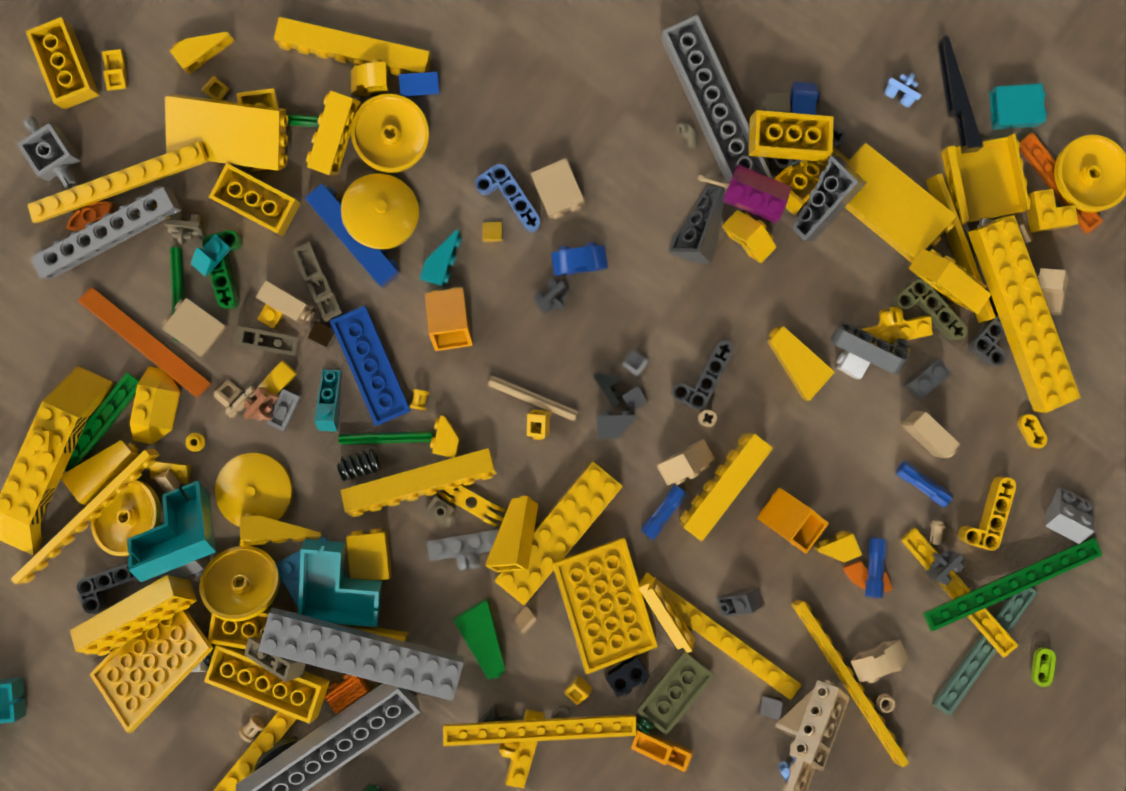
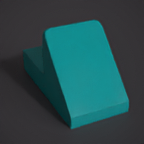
(208, 257)

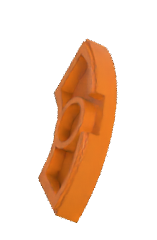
(88, 214)
(858, 575)

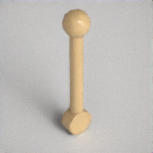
(702, 178)

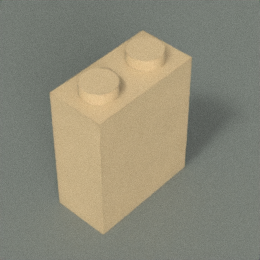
(557, 189)
(286, 302)
(193, 327)
(930, 434)

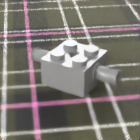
(48, 152)

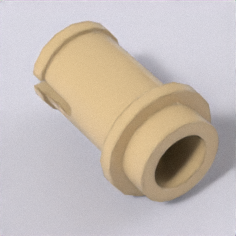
(936, 532)

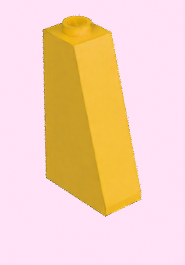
(800, 363)
(99, 471)
(515, 537)

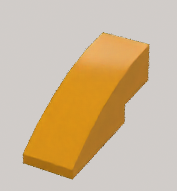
(662, 750)

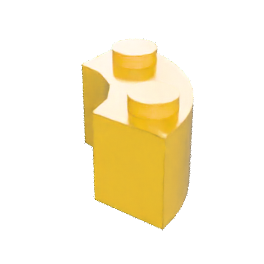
(369, 78)

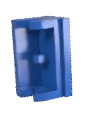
(419, 84)

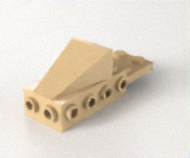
(808, 724)

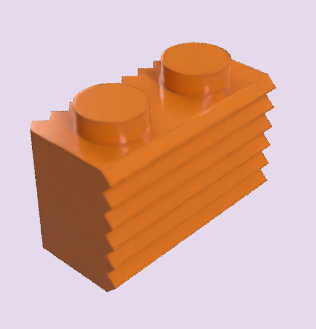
(346, 692)

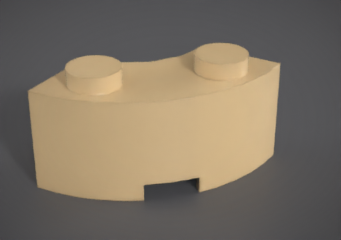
(880, 661)

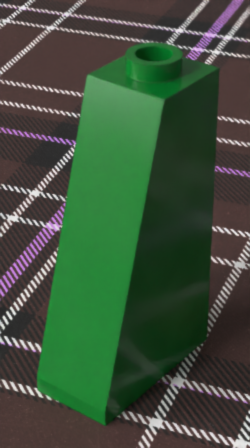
(482, 638)

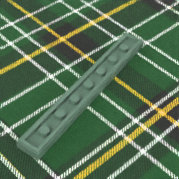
(981, 653)

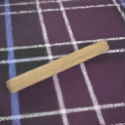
(532, 398)

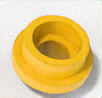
(201, 442)

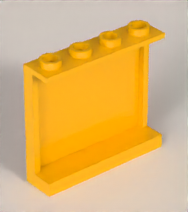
(987, 181)

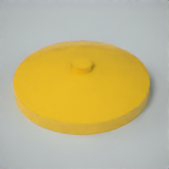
(390, 133)
(1091, 173)
(379, 211)
(253, 485)
(126, 517)
(239, 583)

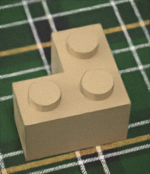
(1054, 288)
(686, 463)

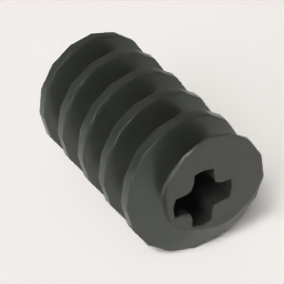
(358, 465)

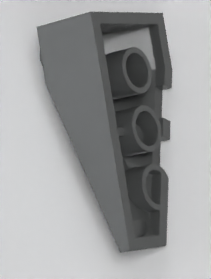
(700, 233)

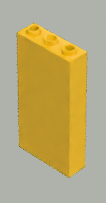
(228, 130)
(897, 205)

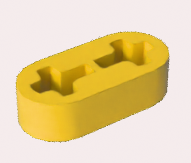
(1035, 428)

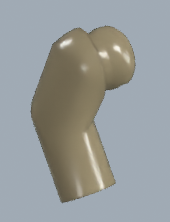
(688, 133)

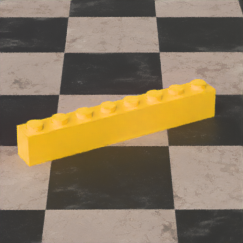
(349, 47)
(418, 482)

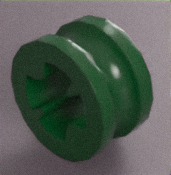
(645, 725)

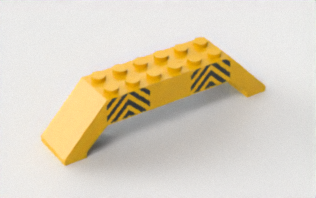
(39, 472)

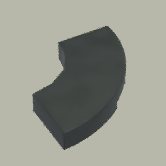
(278, 748)

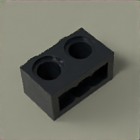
(623, 671)

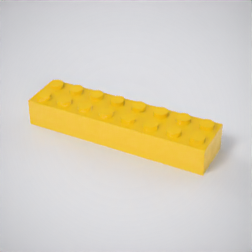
(561, 530)

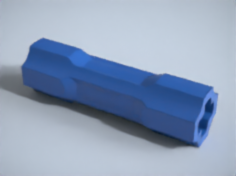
(923, 483)
(664, 512)
(877, 554)

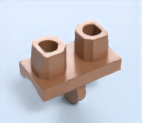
(262, 407)

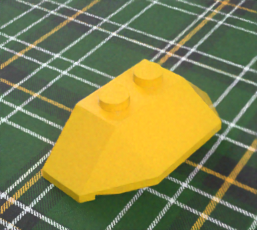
(154, 406)

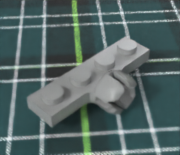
(462, 548)

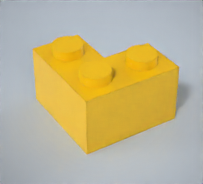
(1045, 215)
(750, 234)

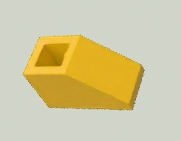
(446, 439)
(842, 547)

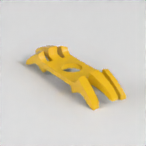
(479, 510)

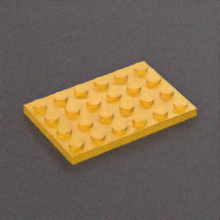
(604, 605)
(150, 667)

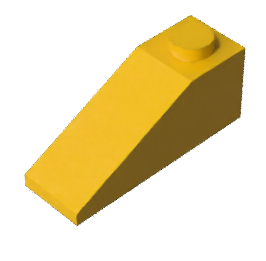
(196, 51)

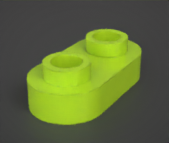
(1045, 666)

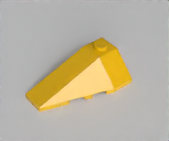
(259, 530)

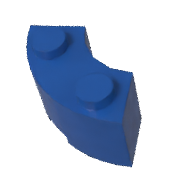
(804, 98)
(579, 259)

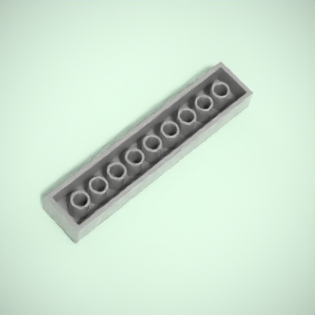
(711, 97)
(361, 654)
(335, 741)

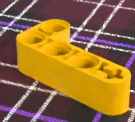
(991, 511)

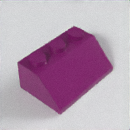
(757, 194)

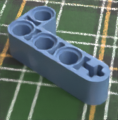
(514, 199)

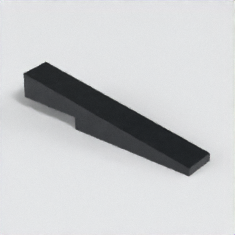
(957, 99)

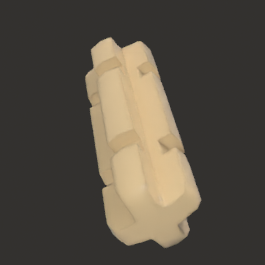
(238, 405)

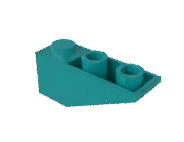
(438, 263)
(328, 401)

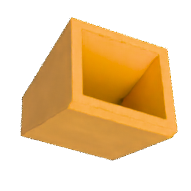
(448, 319)
(792, 520)

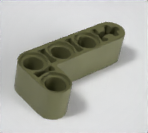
(939, 307)

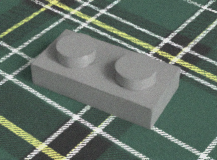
(284, 409)

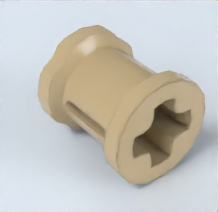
(701, 416)
(251, 729)

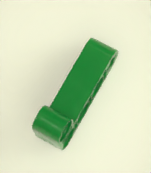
(225, 271)

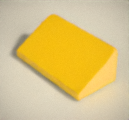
(181, 471)

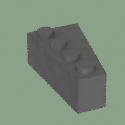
(832, 193)

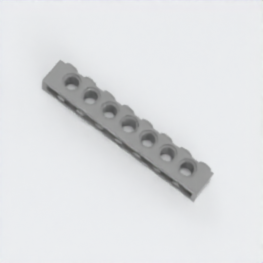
(45, 258)

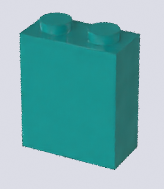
(1017, 106)

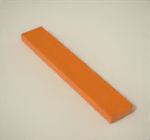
(1044, 165)

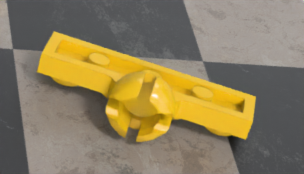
(894, 326)
(520, 754)

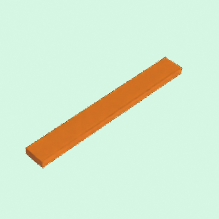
(144, 342)

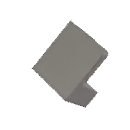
(635, 363)

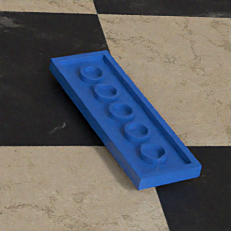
(370, 365)

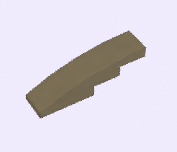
(317, 281)

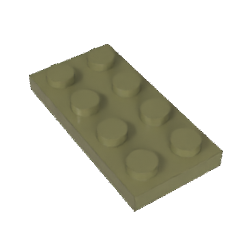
(675, 692)

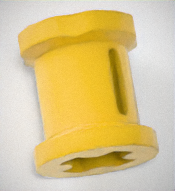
(415, 403)

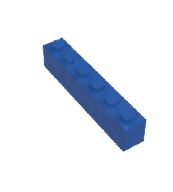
(372, 259)

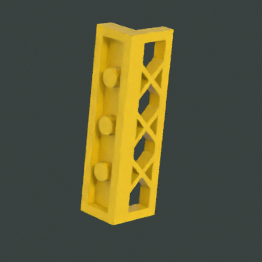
(667, 614)

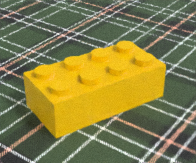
(62, 63)
(333, 133)
(790, 136)
(254, 199)
(950, 280)

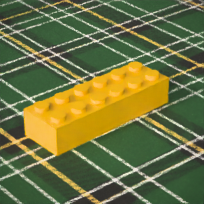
(725, 485)
(133, 615)
(242, 676)

